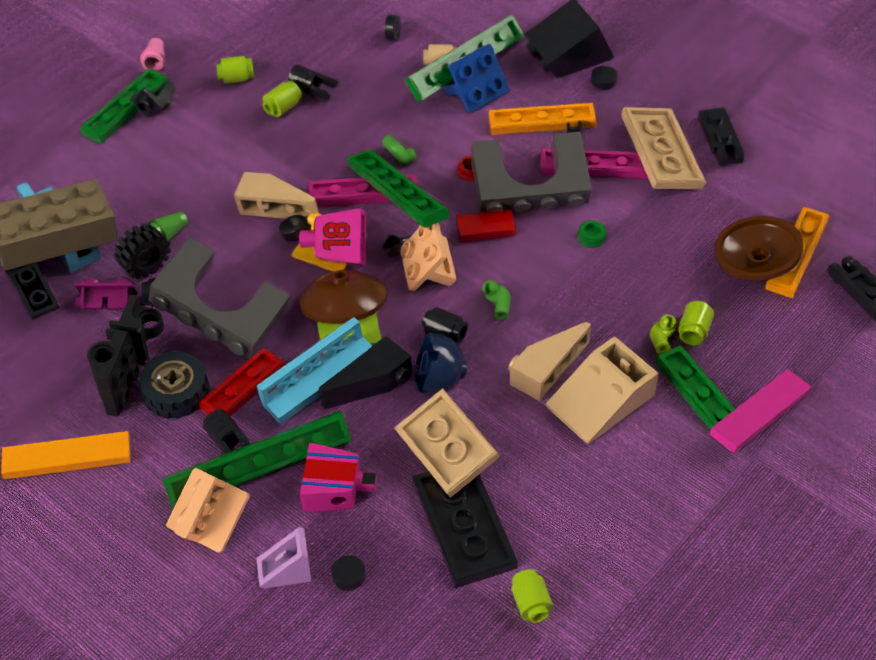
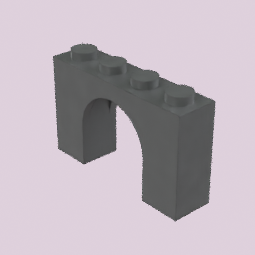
(500, 192)
(238, 329)

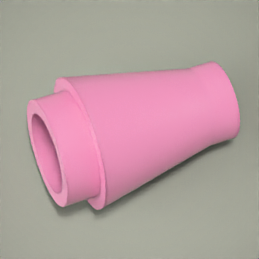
(153, 55)

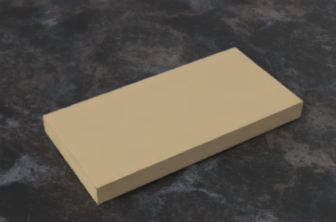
(662, 148)

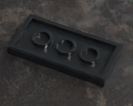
(465, 530)

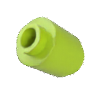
(235, 69)
(281, 98)
(695, 323)
(531, 596)

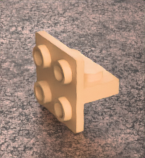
(427, 257)
(207, 510)

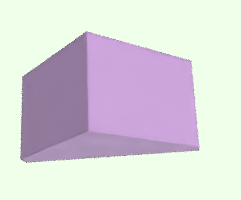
(285, 562)

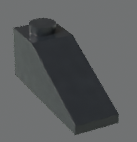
(369, 375)

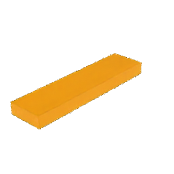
(541, 118)
(811, 227)
(65, 455)

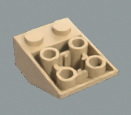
(603, 390)

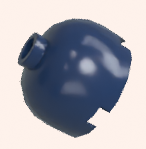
(439, 364)

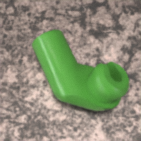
(398, 151)
(499, 297)

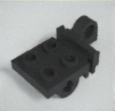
(117, 361)

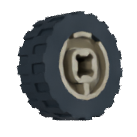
(173, 384)

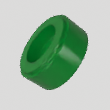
(592, 234)

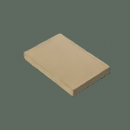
(447, 442)

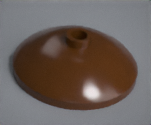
(759, 248)
(342, 296)

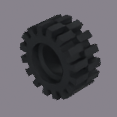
(130, 248)

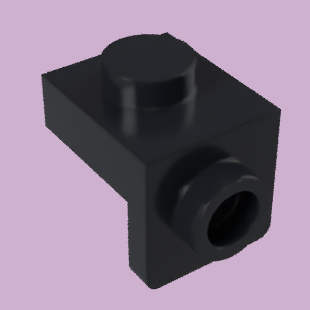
(152, 103)

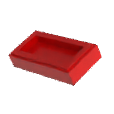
(485, 225)

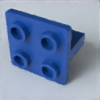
(477, 78)

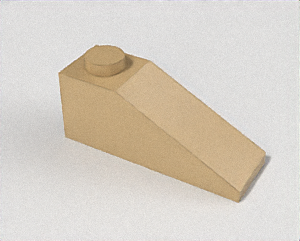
(271, 197)
(547, 360)

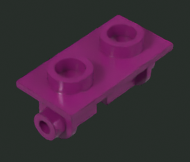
(94, 293)

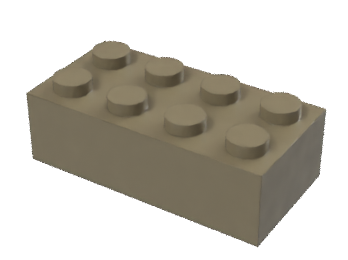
(54, 224)

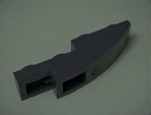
(32, 290)

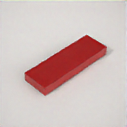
(241, 384)

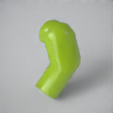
(662, 332)

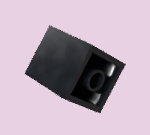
(568, 41)

